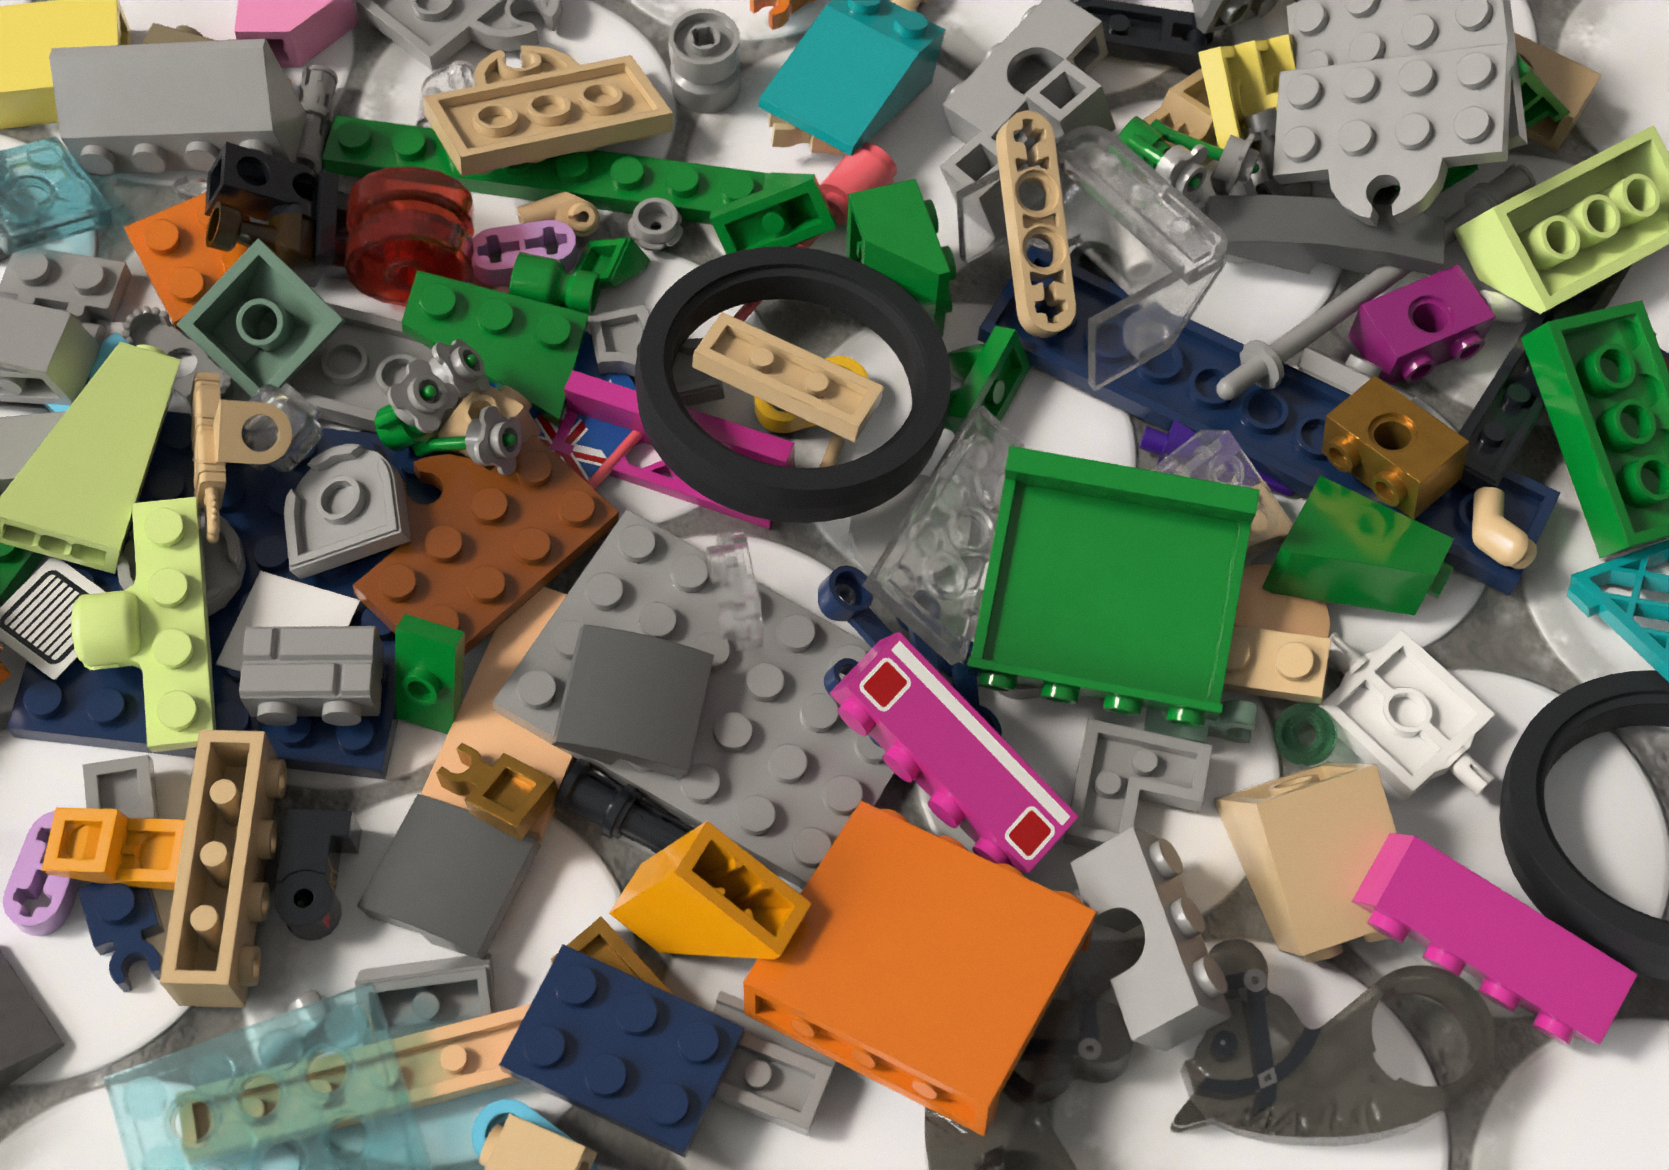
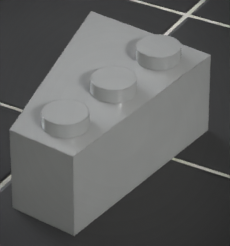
(43, 354)

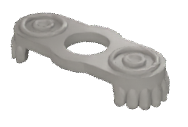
(155, 329)

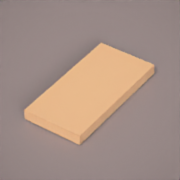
(492, 733)

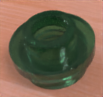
(1287, 731)

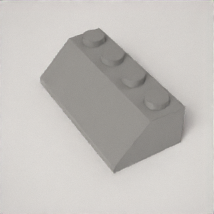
(173, 104)

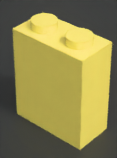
(26, 42)

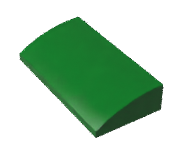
(1611, 419)

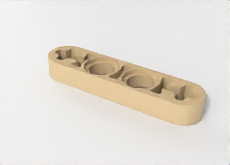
(1028, 224)

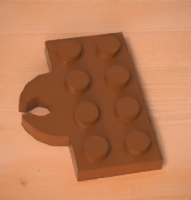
(486, 541)

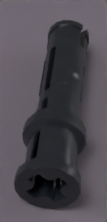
(617, 809)

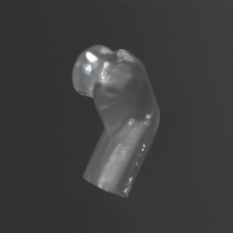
(453, 77)

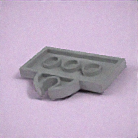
(440, 28)
(1393, 125)

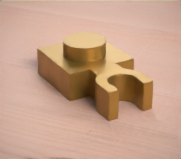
(503, 795)

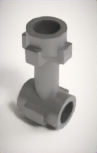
(1263, 126)

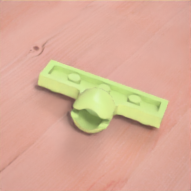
(158, 624)

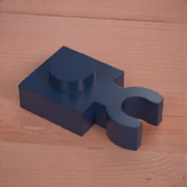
(121, 922)

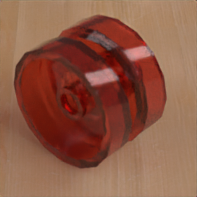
(406, 224)

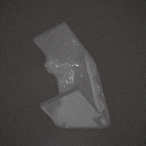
(1130, 227)

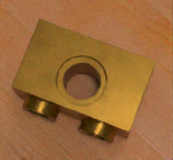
(1394, 447)

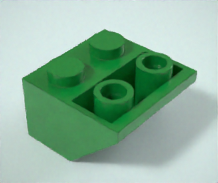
(897, 236)

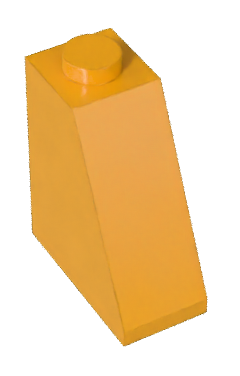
(710, 900)

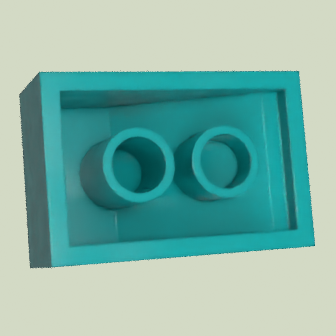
(854, 71)

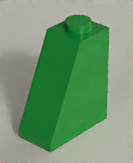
(1359, 554)

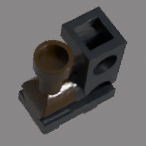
(295, 201)

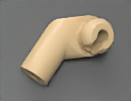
(564, 207)
(1497, 535)

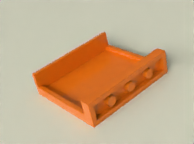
(920, 964)

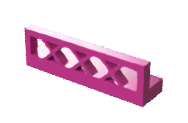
(619, 407)

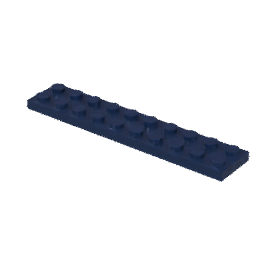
(1274, 427)

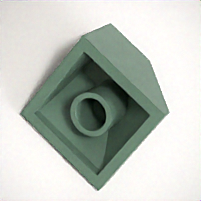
(260, 320)

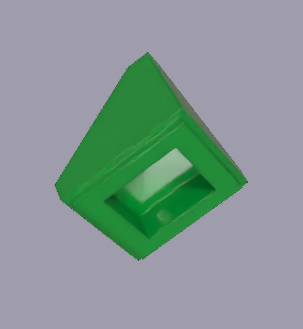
(614, 260)

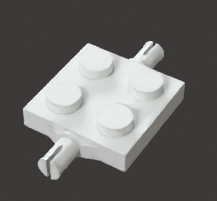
(1407, 715)

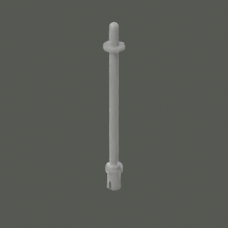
(1264, 363)

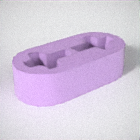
(521, 238)
(29, 881)

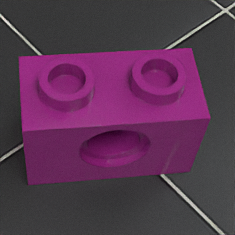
(1443, 305)

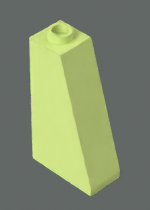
(93, 464)

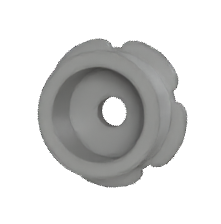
(655, 213)

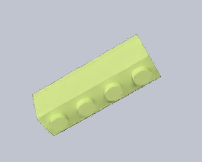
(1575, 225)

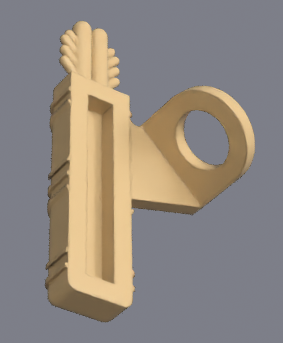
(218, 440)

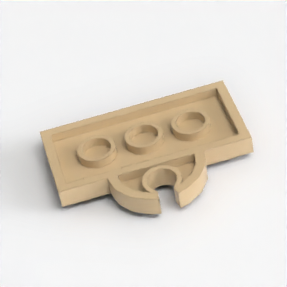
(544, 109)

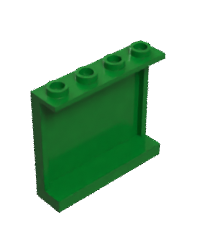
(1113, 586)

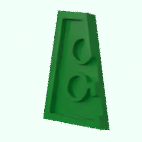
(518, 338)

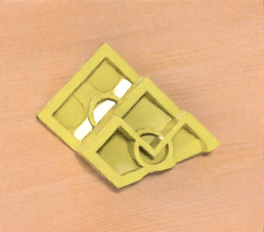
(1244, 81)

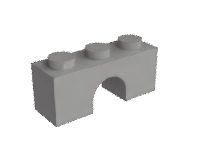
(1034, 48)
(1063, 97)
(1175, 983)

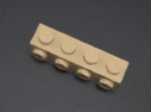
(222, 870)

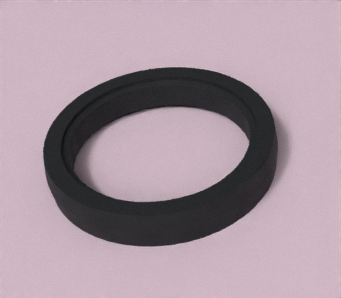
(770, 489)
(1527, 837)

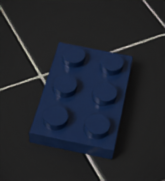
(623, 1050)

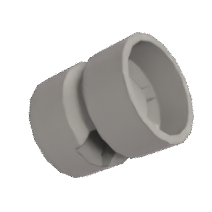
(705, 60)

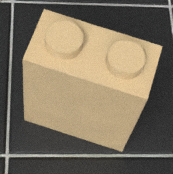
(1308, 851)

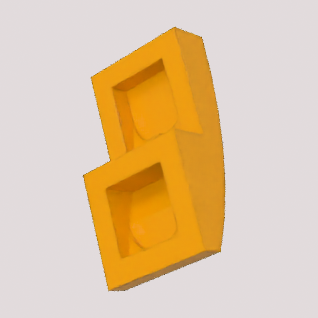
(113, 848)

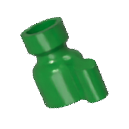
(548, 282)

